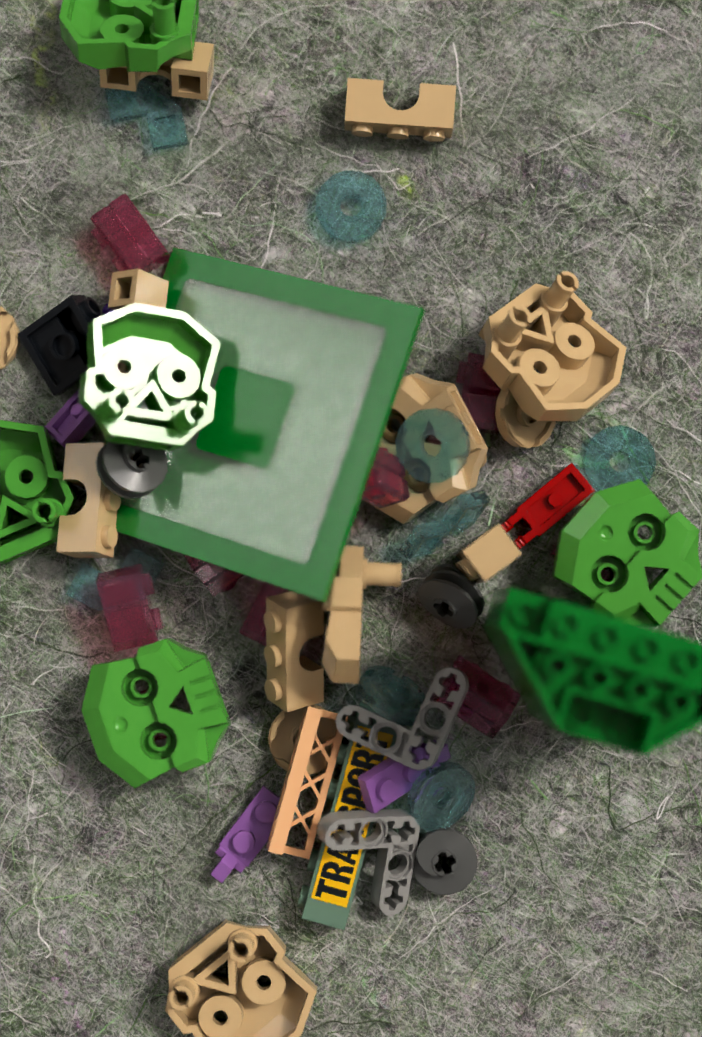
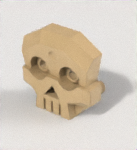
(537, 334)
(420, 393)
(344, 601)
(250, 1008)

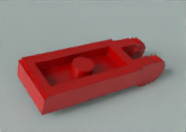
(549, 504)

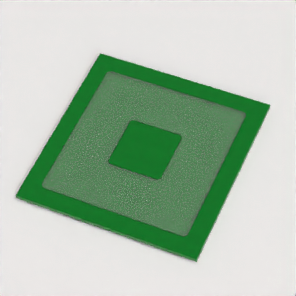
(294, 425)

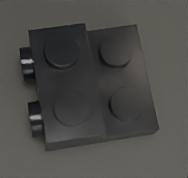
(60, 342)

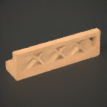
(293, 784)

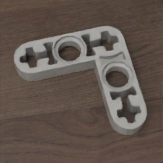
(409, 737)
(388, 845)

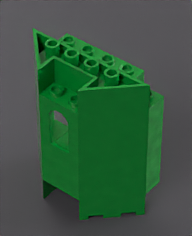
(597, 671)

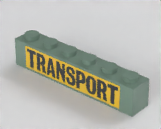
(334, 871)

